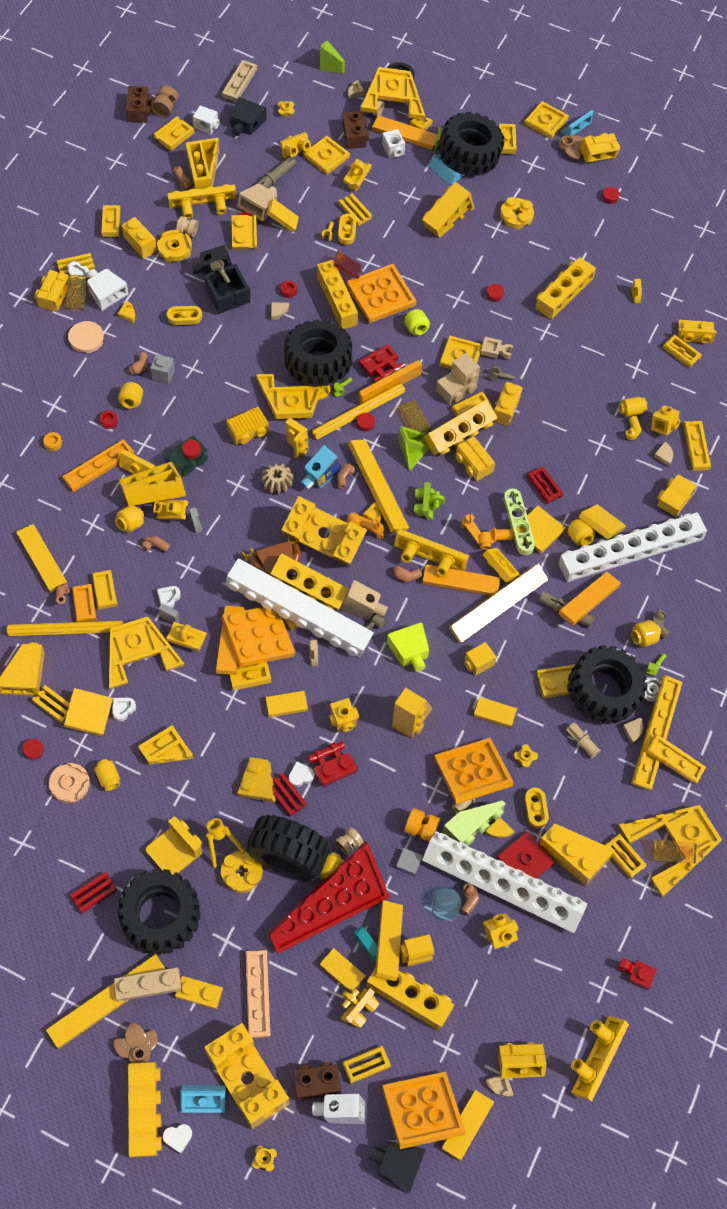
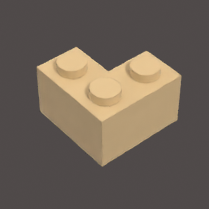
(460, 380)

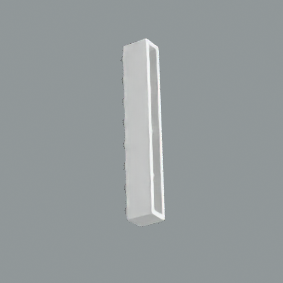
(298, 608)

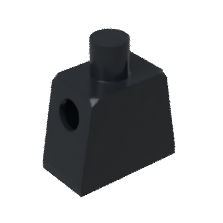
(247, 117)
(210, 256)
(398, 1165)

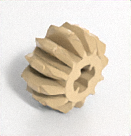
(277, 478)

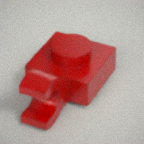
(639, 973)

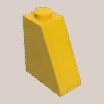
(24, 671)

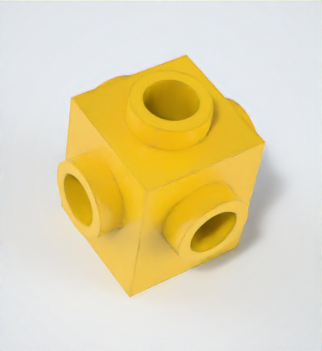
(665, 420)
(343, 715)
(501, 930)

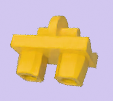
(293, 145)
(356, 174)
(170, 509)
(186, 636)
(364, 999)

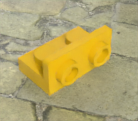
(696, 331)
(297, 437)

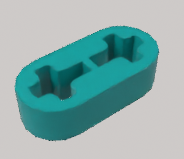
(366, 943)

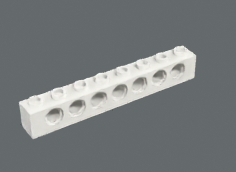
(676, 538)
(509, 890)

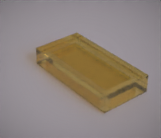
(414, 417)

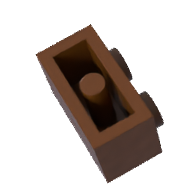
(138, 104)
(354, 130)
(317, 1081)

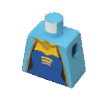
(321, 468)

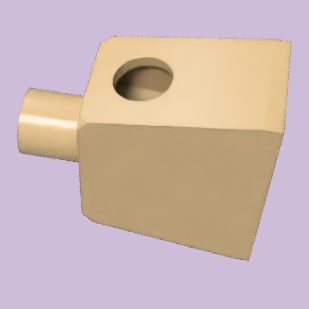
(256, 200)
(363, 602)

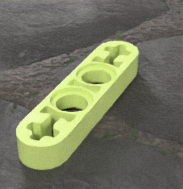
(519, 521)

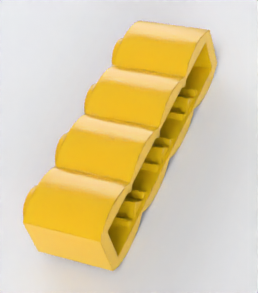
(143, 1109)

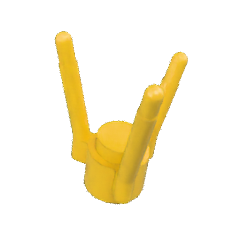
(217, 831)

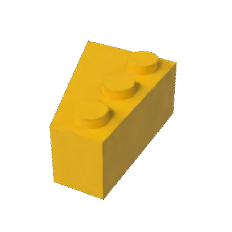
(203, 161)
(448, 209)
(153, 485)
(410, 713)
(576, 853)

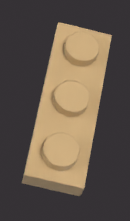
(239, 81)
(147, 984)

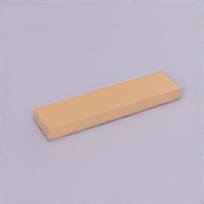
(257, 994)

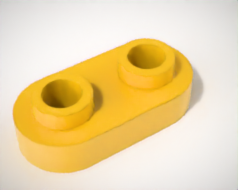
(347, 229)
(186, 315)
(536, 809)

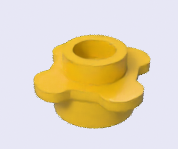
(286, 108)
(525, 761)
(264, 1152)

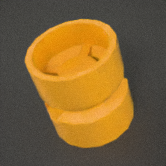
(421, 824)

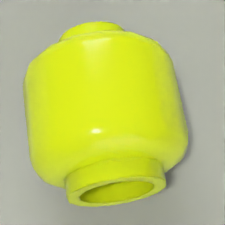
(416, 322)

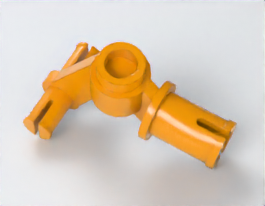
(372, 525)
(485, 539)

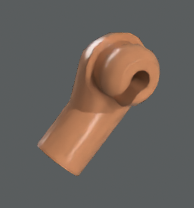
(184, 181)
(141, 365)
(345, 470)
(155, 541)
(405, 575)
(60, 593)
(471, 897)

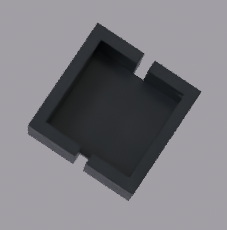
(225, 294)

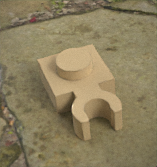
(493, 348)

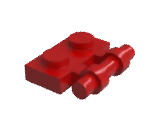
(379, 360)
(335, 769)

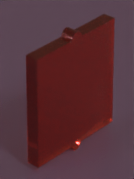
(347, 265)

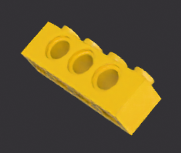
(565, 287)
(337, 294)
(484, 415)
(319, 581)
(415, 1006)

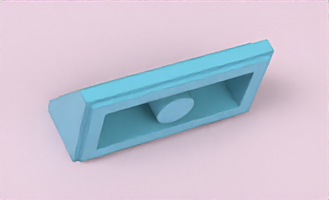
(578, 125)
(443, 170)
(203, 1098)

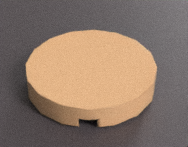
(86, 337)
(69, 783)

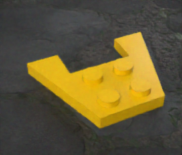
(394, 86)
(289, 401)
(136, 642)

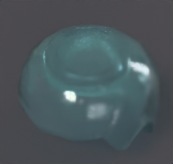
(445, 903)

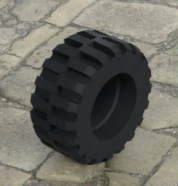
(467, 157)
(318, 369)
(622, 669)
(288, 847)
(154, 885)

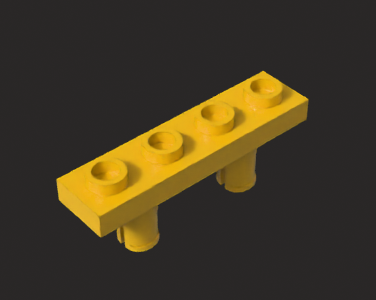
(200, 196)
(438, 553)
(600, 1057)

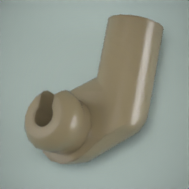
(658, 618)

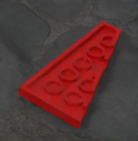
(344, 893)

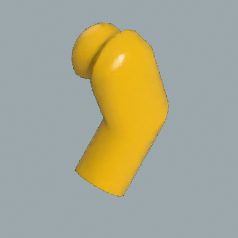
(635, 429)

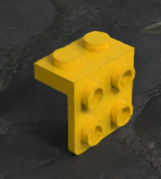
(175, 847)

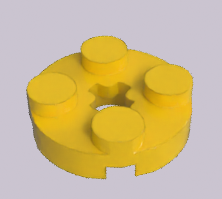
(519, 205)
(178, 253)
(233, 880)

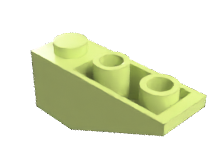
(472, 821)

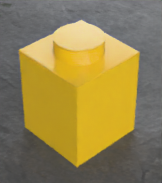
(479, 659)

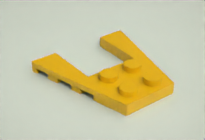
(682, 825)

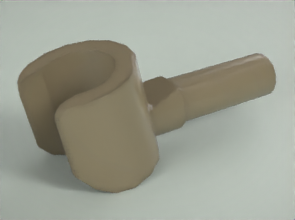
(219, 265)
(496, 372)
(377, 621)

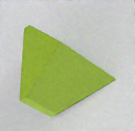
(330, 59)
(412, 445)

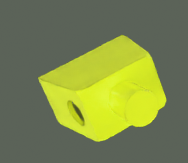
(410, 646)

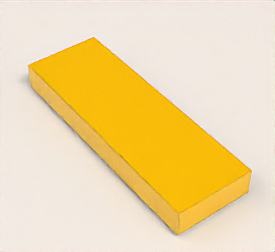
(697, 445)
(675, 759)
(472, 1118)

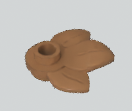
(571, 145)
(135, 1041)

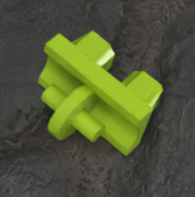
(431, 501)

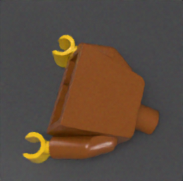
(266, 558)

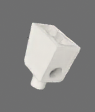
(106, 287)
(350, 1109)

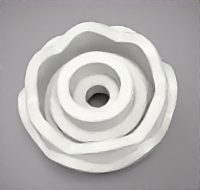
(652, 683)

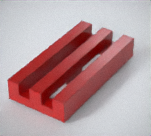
(552, 497)
(277, 781)
(89, 886)

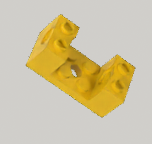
(307, 520)
(232, 1057)

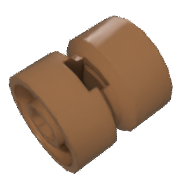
(164, 101)

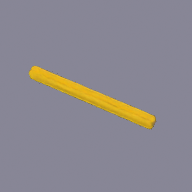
(353, 413)
(61, 628)

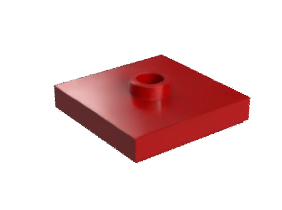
(527, 856)

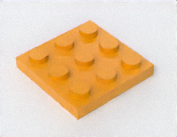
(381, 293)
(257, 636)
(473, 770)
(423, 1110)

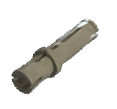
(270, 178)
(558, 604)

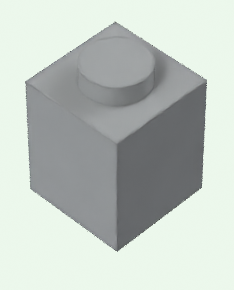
(162, 369)

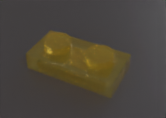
(76, 292)
(675, 851)

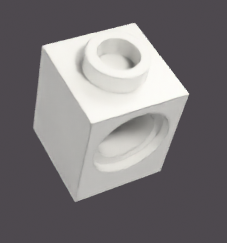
(205, 120)
(393, 143)

